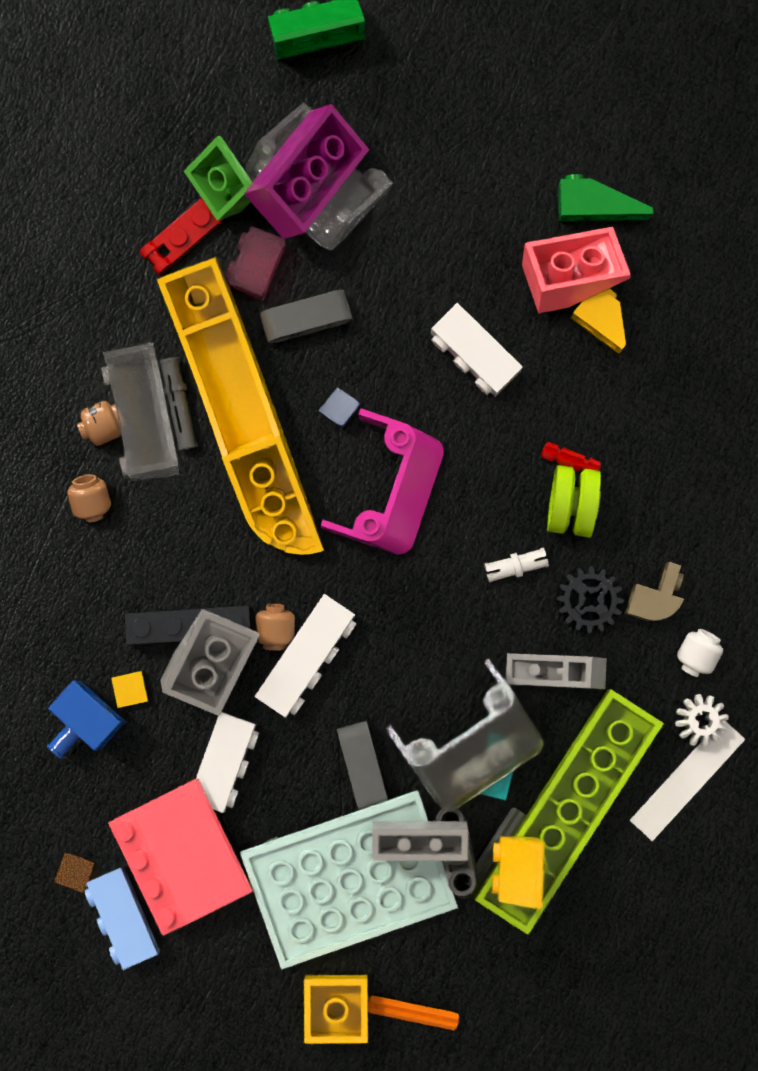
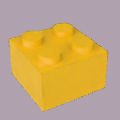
(335, 1009)

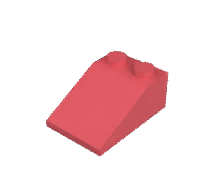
(573, 267)

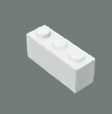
(475, 350)
(225, 759)

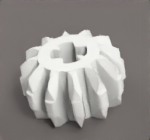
(710, 715)

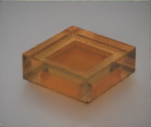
(74, 872)

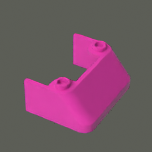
(399, 524)

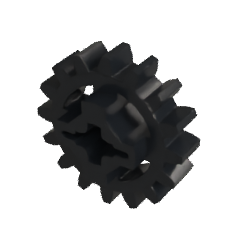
(600, 609)

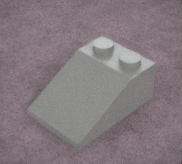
(208, 662)

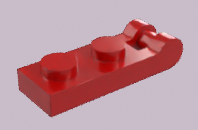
(180, 236)

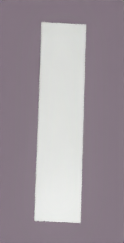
(685, 782)

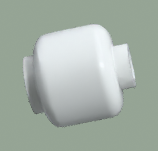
(700, 652)

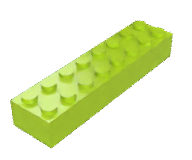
(579, 797)

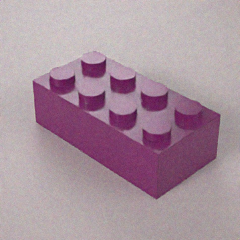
(307, 171)

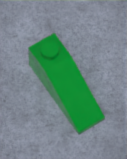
(593, 201)

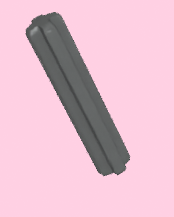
(507, 828)

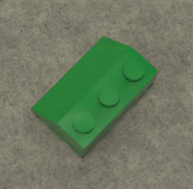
(316, 27)

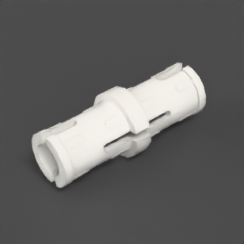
(516, 565)

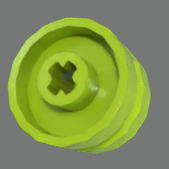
(579, 501)

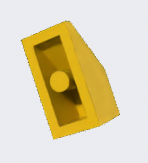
(602, 318)

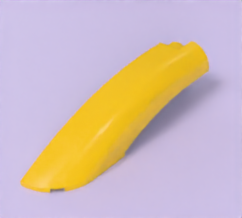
(240, 408)

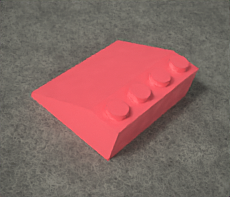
(180, 857)

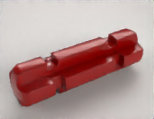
(569, 458)

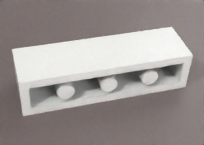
(305, 656)

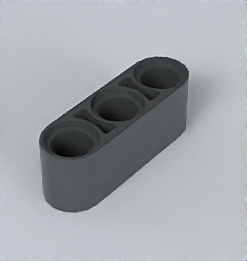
(306, 316)
(362, 765)
(456, 869)

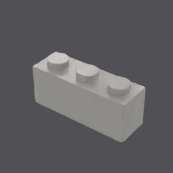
(420, 841)

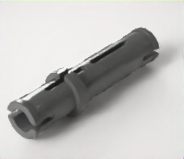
(178, 402)

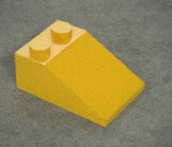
(519, 871)

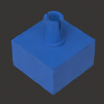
(84, 718)

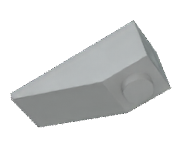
(556, 671)

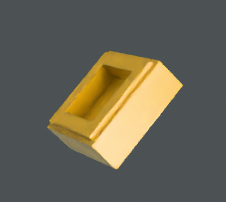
(130, 689)

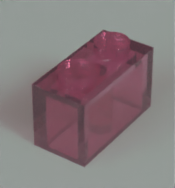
(256, 262)

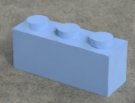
(122, 918)

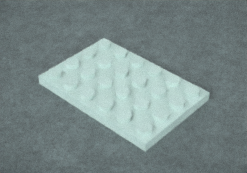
(327, 891)

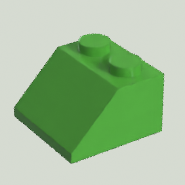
(219, 180)

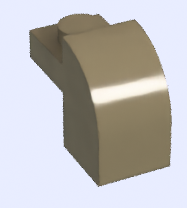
(658, 604)

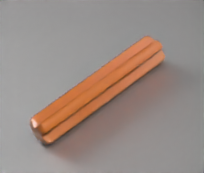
(413, 1013)

